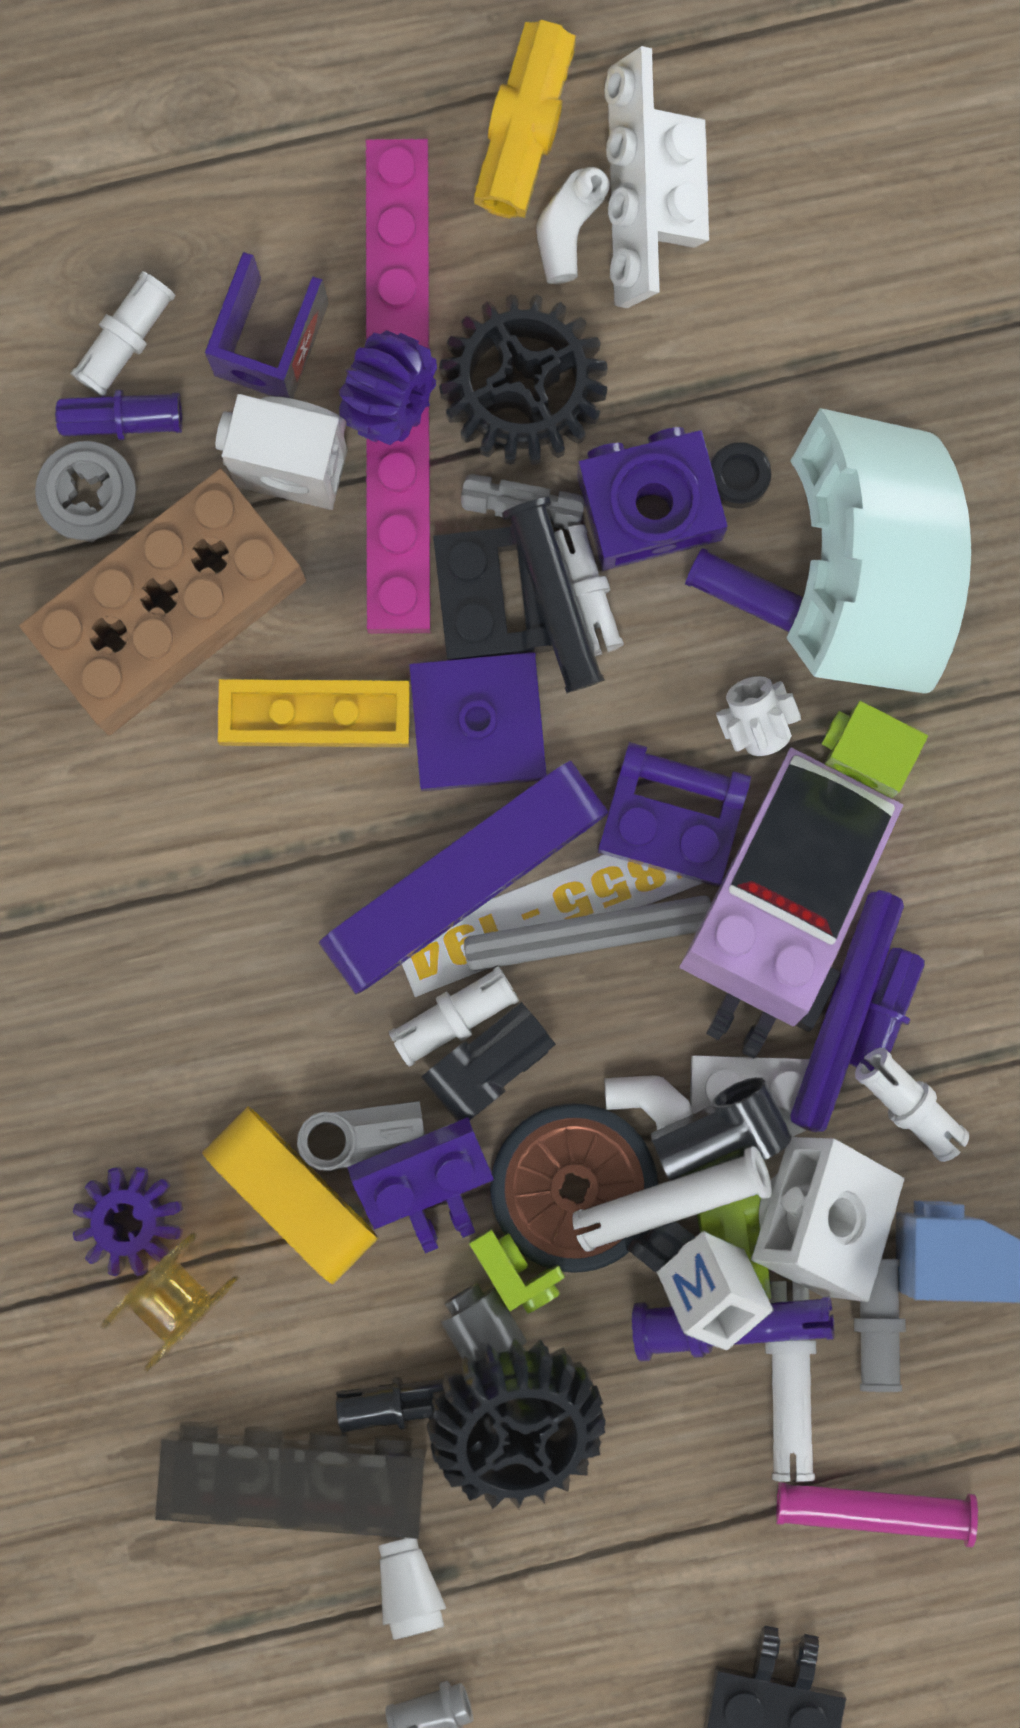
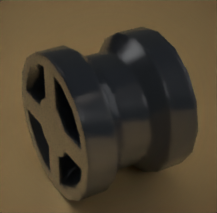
(660, 1245)

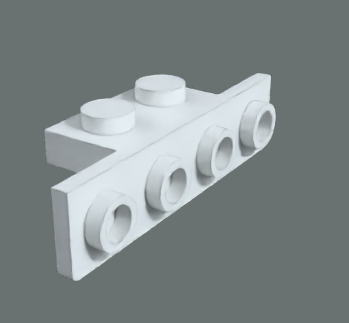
(655, 179)

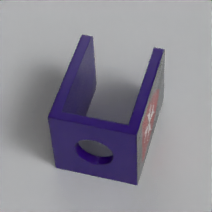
(231, 321)

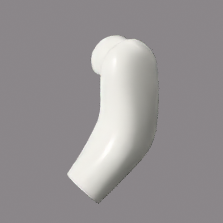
(563, 218)

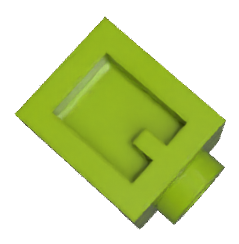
(504, 1262)

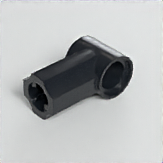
(478, 1071)
(737, 1120)

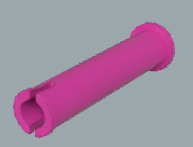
(878, 1512)

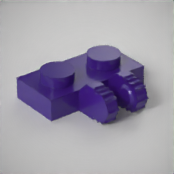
(422, 1175)

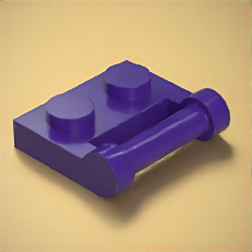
(669, 835)

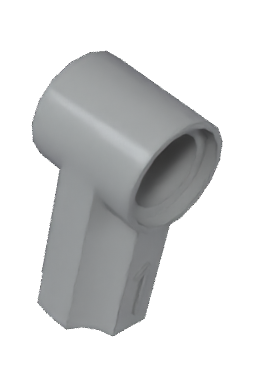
(366, 1132)

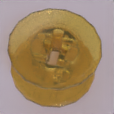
(169, 1301)

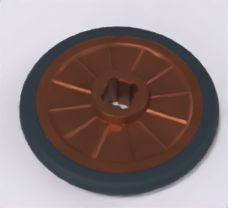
(533, 1169)

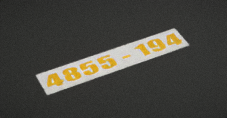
(580, 891)

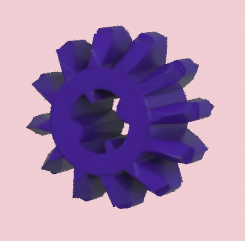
(387, 387)
(109, 1233)

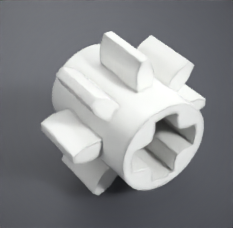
(758, 716)

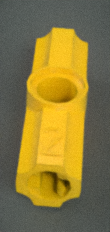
(525, 119)

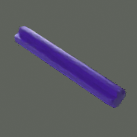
(847, 1011)

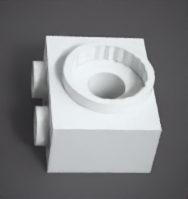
(284, 448)
(827, 1218)

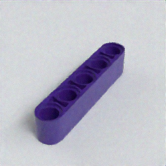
(463, 877)

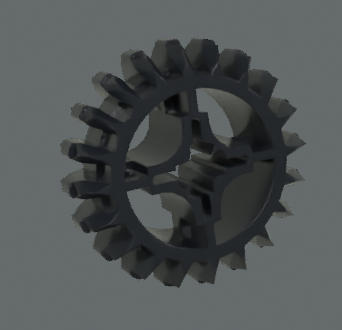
(545, 367)
(532, 1419)

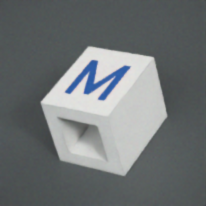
(714, 1291)

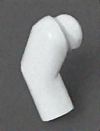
(651, 1094)

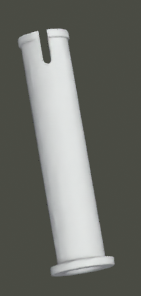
(675, 1200)

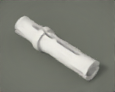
(791, 1397)

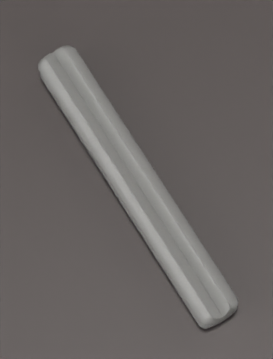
(585, 933)

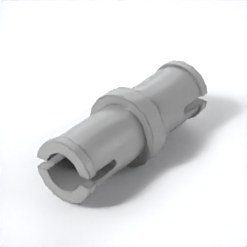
(880, 1332)

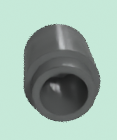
(480, 1320)

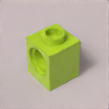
(873, 748)

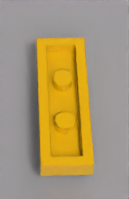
(314, 713)

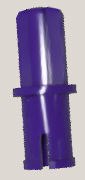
(119, 414)
(889, 1004)

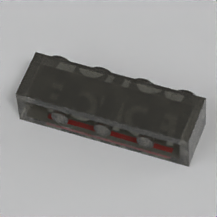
(291, 1482)

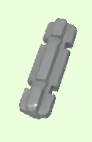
(482, 494)

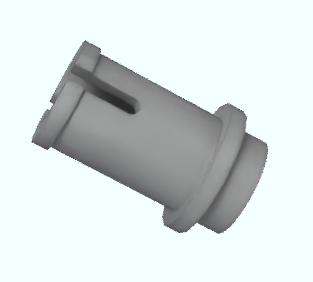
(439, 1709)

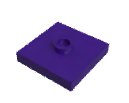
(477, 722)

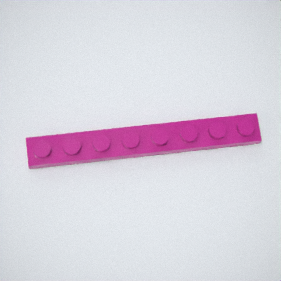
(398, 303)

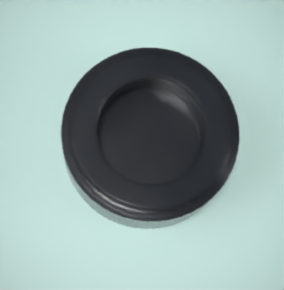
(741, 474)

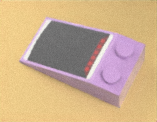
(792, 888)

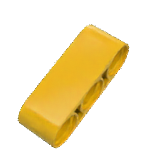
(290, 1195)

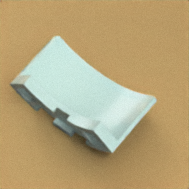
(892, 553)

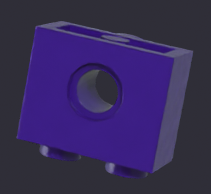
(667, 466)

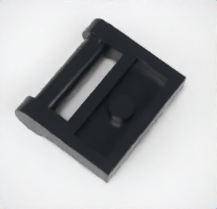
(474, 597)

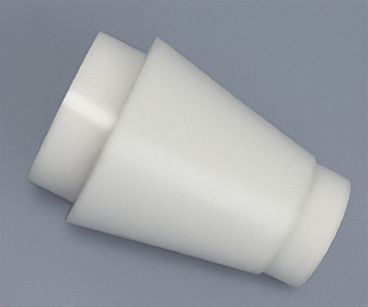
(408, 1590)

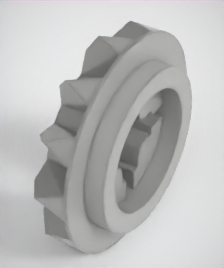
(57, 490)

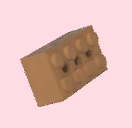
(157, 561)

